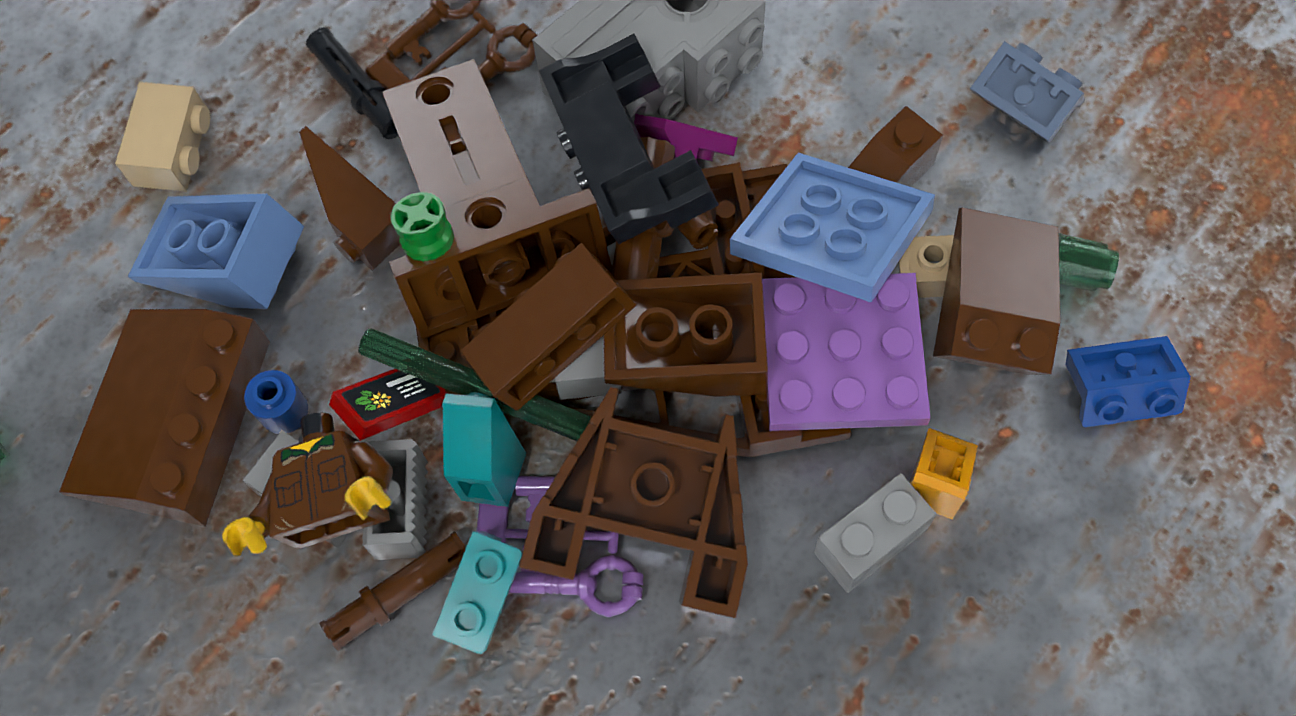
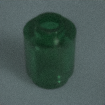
(1086, 263)

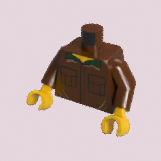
(316, 491)

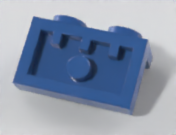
(1128, 381)

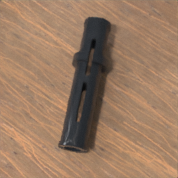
(328, 51)

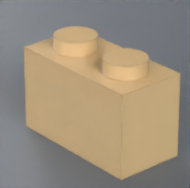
(163, 136)

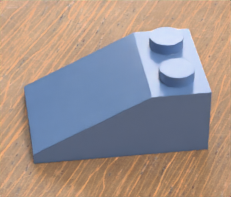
(219, 248)

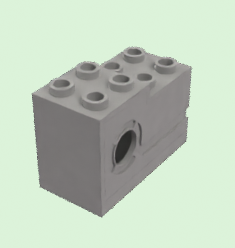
(689, 43)

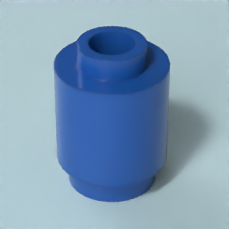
(276, 401)

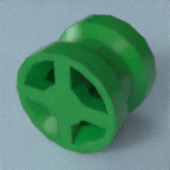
(422, 226)

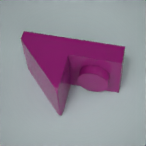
(686, 137)

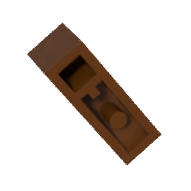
(900, 149)
(352, 204)

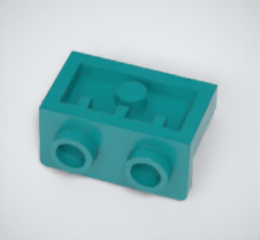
(478, 592)

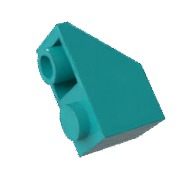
(480, 450)

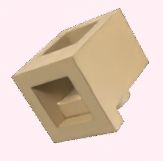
(917, 259)

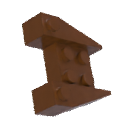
(653, 490)

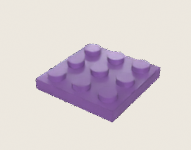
(844, 357)

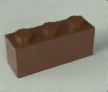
(547, 327)

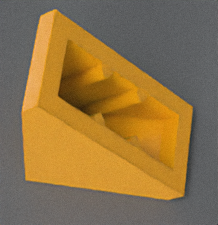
(944, 472)

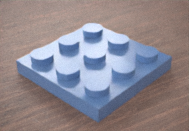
(833, 226)

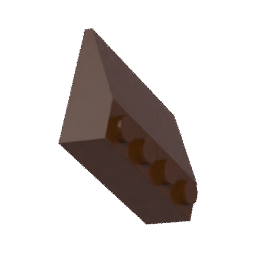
(167, 413)

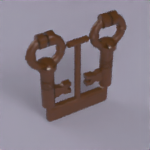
(407, 42)

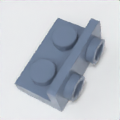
(1028, 90)

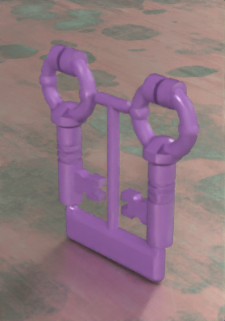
(494, 521)

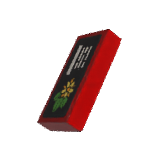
(385, 402)

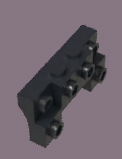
(614, 163)

